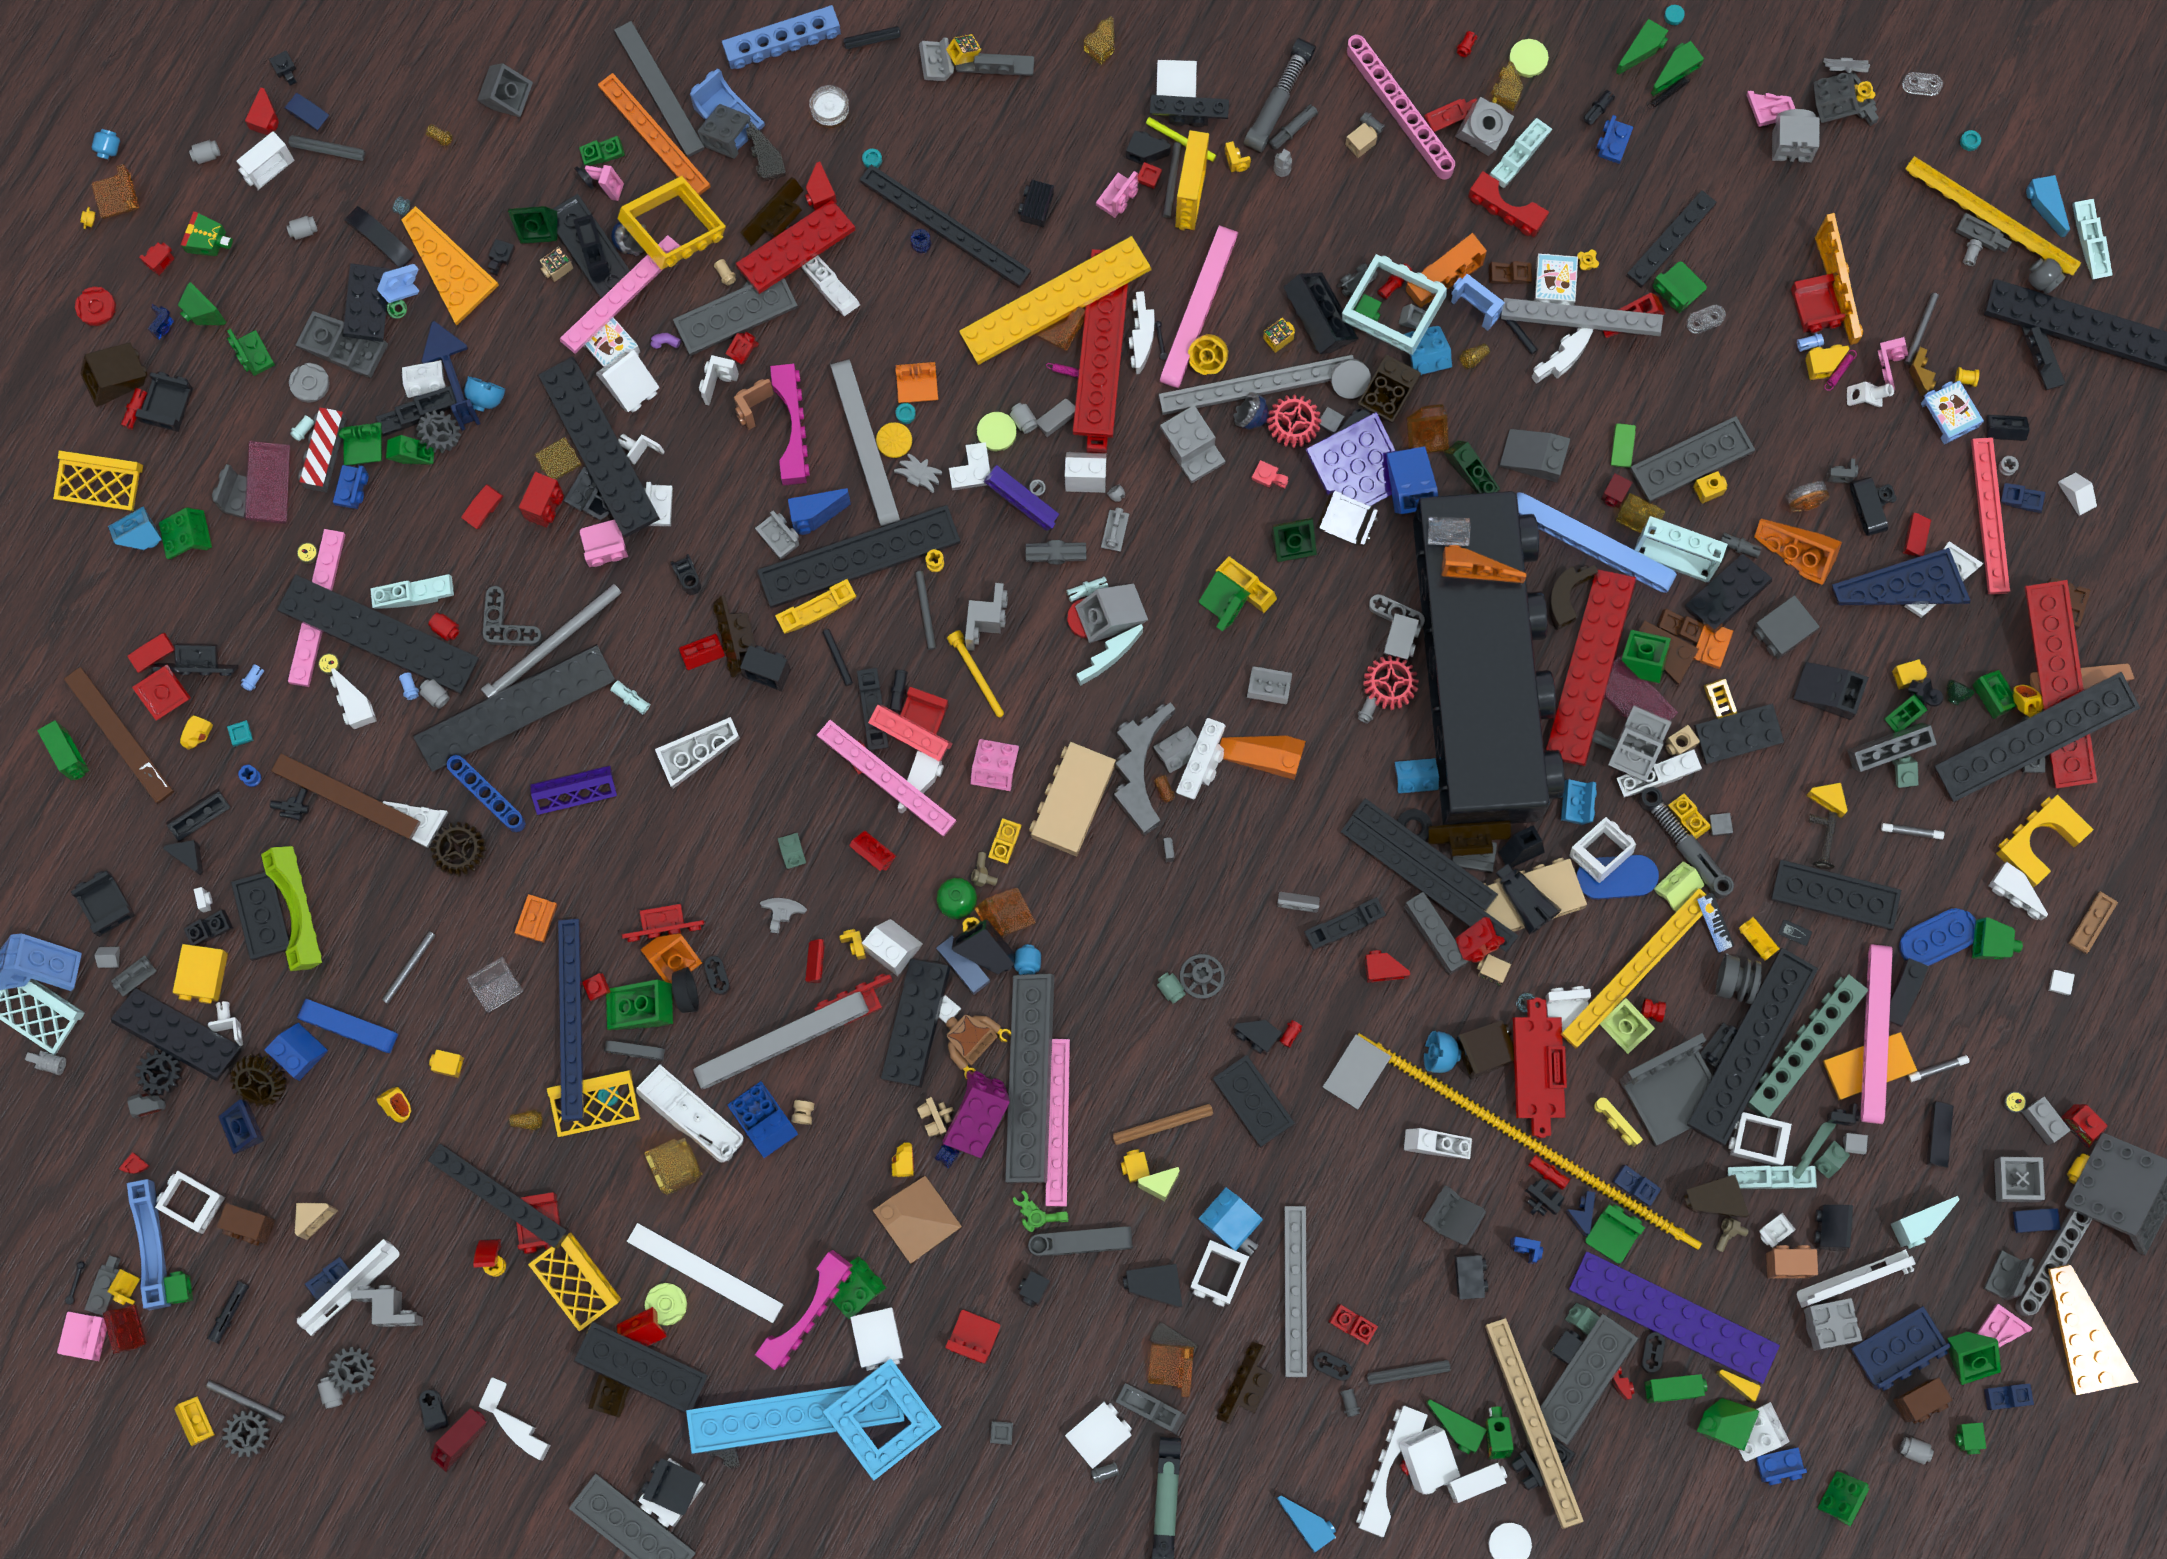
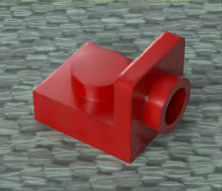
(741, 347)

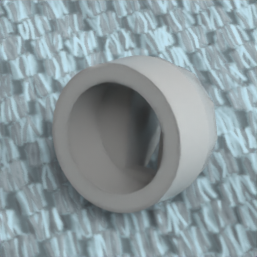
(1033, 484)
(1116, 493)

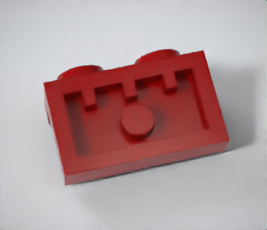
(872, 851)

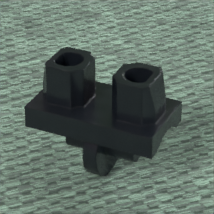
(1926, 693)
(1551, 1204)
(1524, 1461)

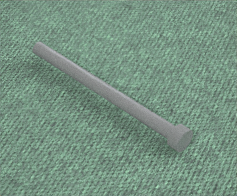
(552, 642)

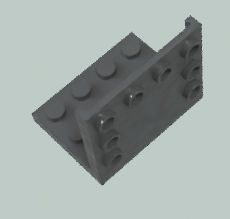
(1668, 1089)
(2123, 1190)

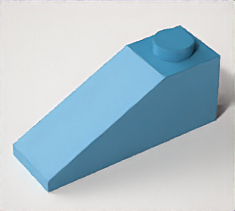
(2048, 202)
(1312, 1527)

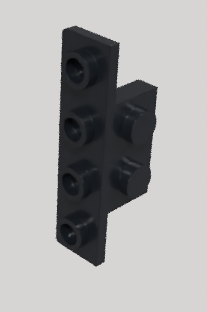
(1189, 110)
(2043, 357)
(197, 658)

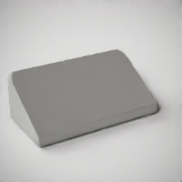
(1056, 417)
(1298, 902)

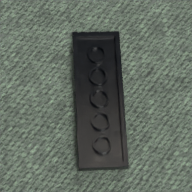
(566, 230)
(1836, 895)
(915, 1023)
(176, 1034)
(640, 1368)

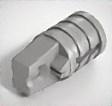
(1282, 163)
(47, 1062)

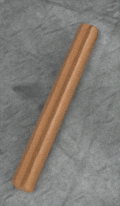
(1162, 1124)

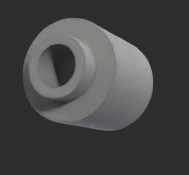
(204, 151)
(302, 227)
(1023, 418)
(434, 693)
(329, 1395)
(1916, 1450)

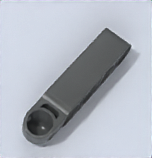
(1081, 1241)

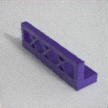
(1021, 498)
(573, 783)

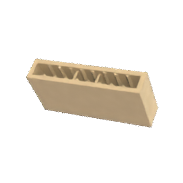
(1072, 798)
(1555, 881)

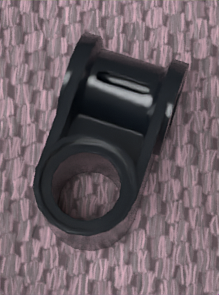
(686, 572)
(433, 1415)

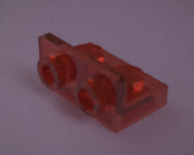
(124, 1329)

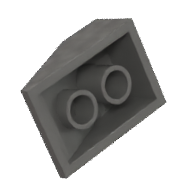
(1535, 453)

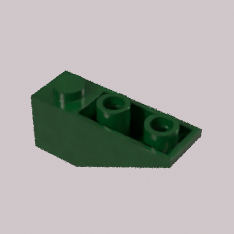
(1471, 467)

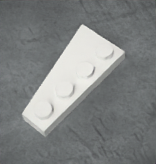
(1966, 566)

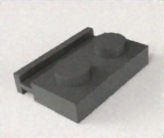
(1478, 862)

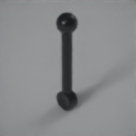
(1163, 356)
(70, 1299)

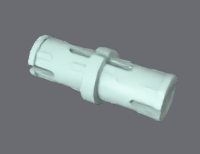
(1086, 589)
(630, 697)

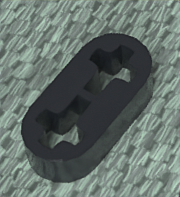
(712, 976)
(1658, 1353)
(1335, 1362)

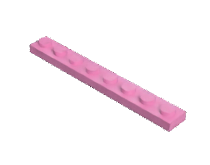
(615, 300)
(309, 637)
(886, 778)
(1058, 1125)

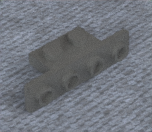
(999, 65)

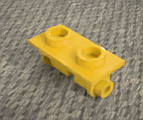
(1759, 938)

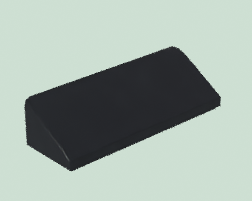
(198, 814)
(1940, 1134)

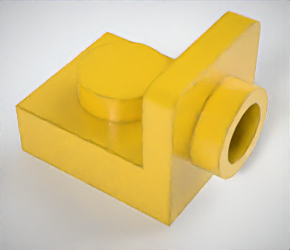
(1234, 158)
(856, 947)

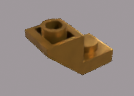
(1922, 377)

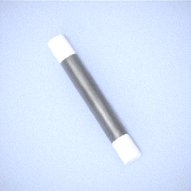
(1912, 831)
(1938, 1068)

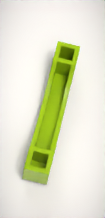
(282, 868)

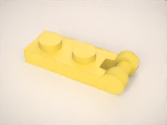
(1618, 1122)

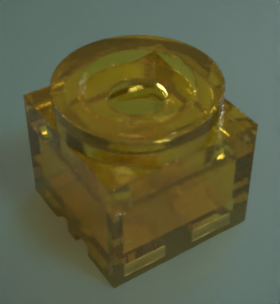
(673, 1165)

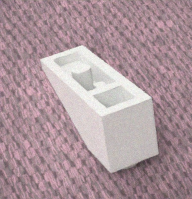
(923, 774)

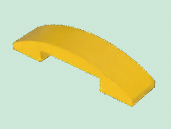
(817, 608)

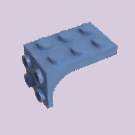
(715, 92)

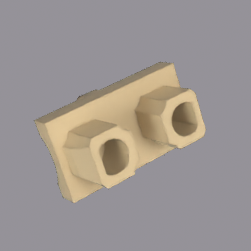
(930, 1109)

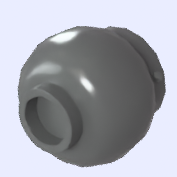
(2046, 275)

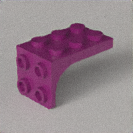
(978, 1114)

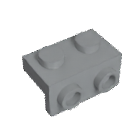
(936, 60)
(778, 535)
(1269, 685)
(1176, 749)

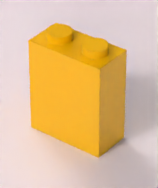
(200, 973)

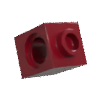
(1616, 491)

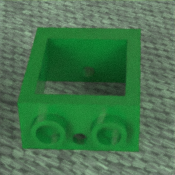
(63, 750)
(1675, 1388)

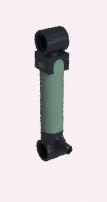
(1166, 1498)

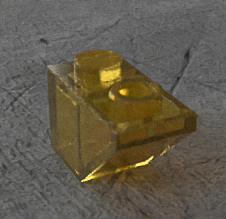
(1101, 43)
(1509, 89)

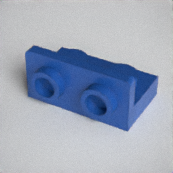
(1615, 140)
(350, 486)
(1525, 1245)
(1780, 1465)

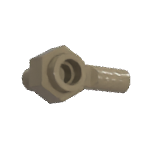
(980, 875)
(1730, 1228)

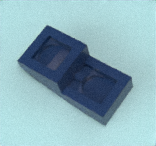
(306, 111)
(2023, 498)
(1636, 1185)
(2036, 1220)
(327, 1278)
(2009, 1396)

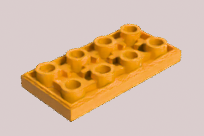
(1847, 1069)

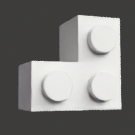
(973, 473)

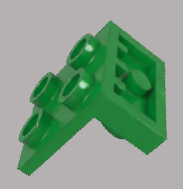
(251, 352)
(184, 531)
(1224, 599)

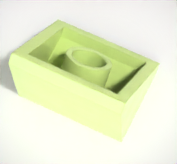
(1627, 1026)
(1159, 1183)

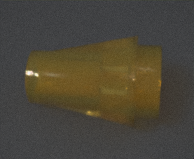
(1472, 356)
(527, 1120)

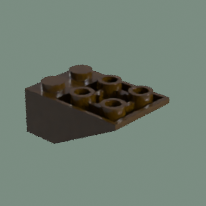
(1389, 388)

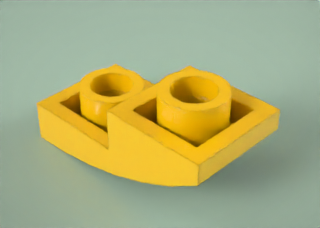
(1688, 816)
(1005, 841)

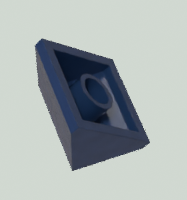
(240, 1127)

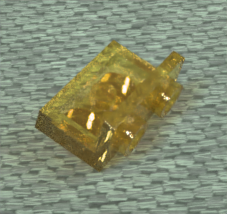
(1637, 512)

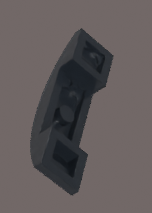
(379, 236)
(870, 698)
(1345, 924)

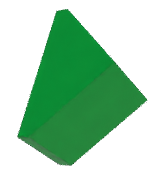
(1906, 714)

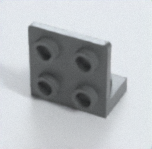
(1836, 97)
(722, 129)
(231, 492)
(2008, 1276)

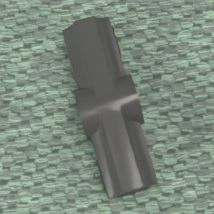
(1055, 552)

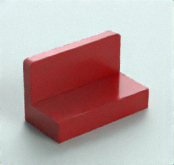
(642, 1328)

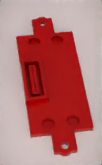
(1539, 1067)

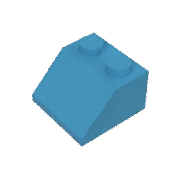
(1230, 1219)

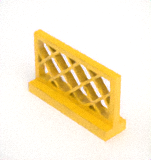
(97, 463)
(596, 1084)
(591, 1273)

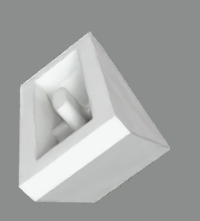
(2079, 493)

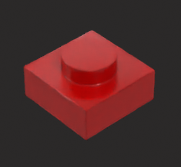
(1149, 175)
(596, 987)

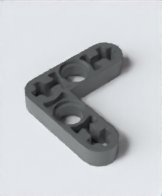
(497, 625)

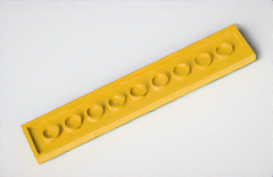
(1055, 300)

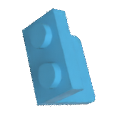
(1432, 352)

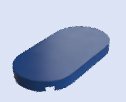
(1631, 879)
(1938, 937)

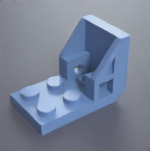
(36, 959)

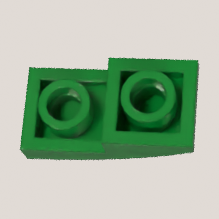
(602, 152)

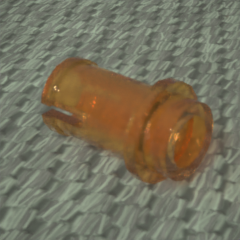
(1164, 788)

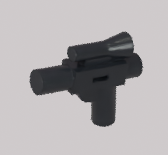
(293, 807)

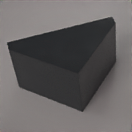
(187, 853)

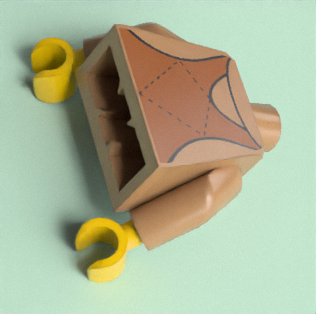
(971, 1038)

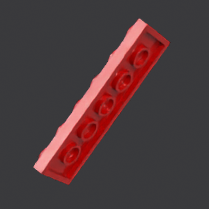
(795, 246)

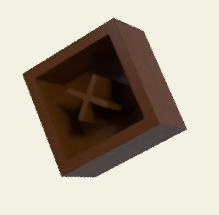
(245, 1223)
(1922, 1400)

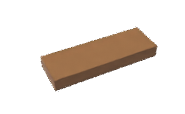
(2093, 922)

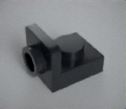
(1842, 1118)

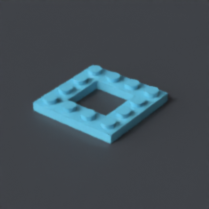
(841, 1417)

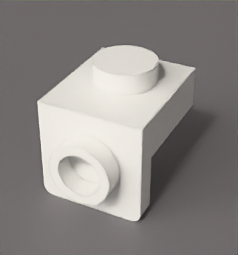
(1776, 1230)

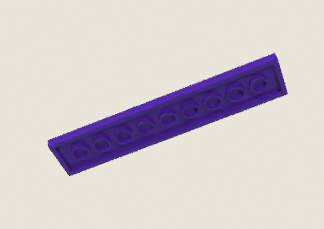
(1674, 1317)

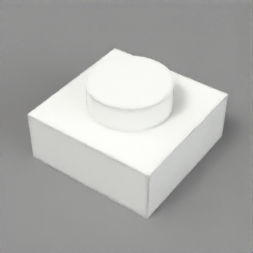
(203, 899)
(948, 1009)

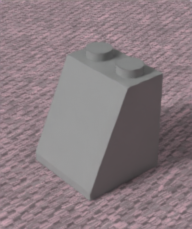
(1111, 612)

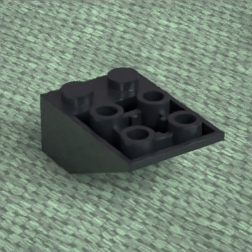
(1831, 689)

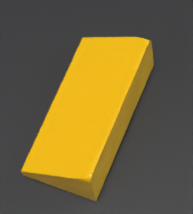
(194, 1421)

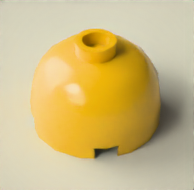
(1208, 354)

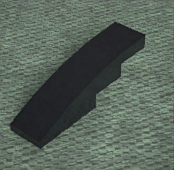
(410, 413)

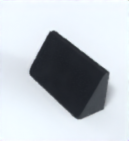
(2007, 427)

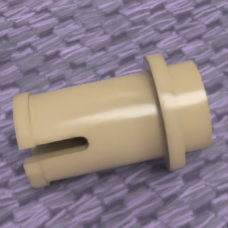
(727, 276)

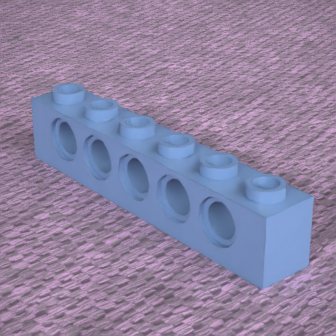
(787, 29)

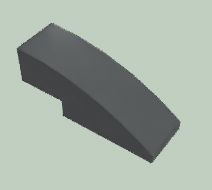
(1150, 1408)

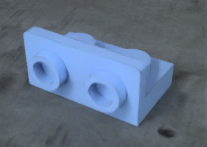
(398, 283)

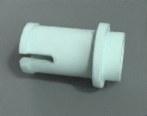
(302, 428)

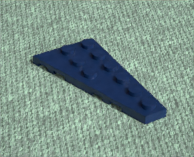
(1916, 581)

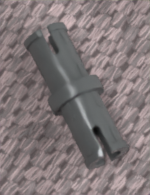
(1741, 545)

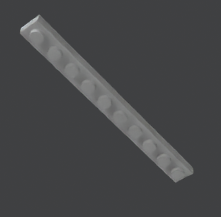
(1240, 387)

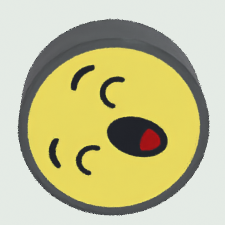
(2014, 1102)

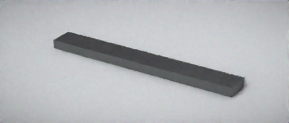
(659, 89)

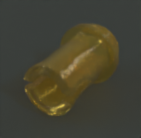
(443, 137)

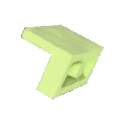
(1679, 885)

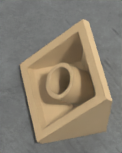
(311, 1218)

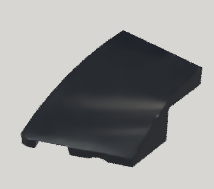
(586, 496)

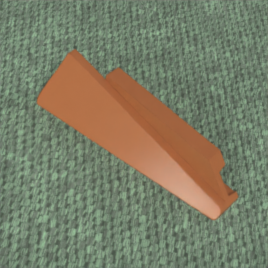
(2092, 675)

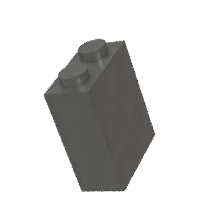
(1785, 627)

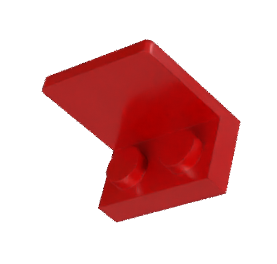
(973, 1337)

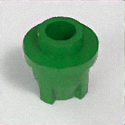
(391, 309)

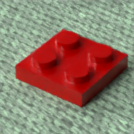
(161, 692)

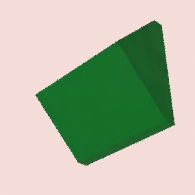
(1995, 693)

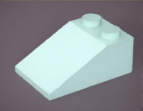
(1916, 1227)

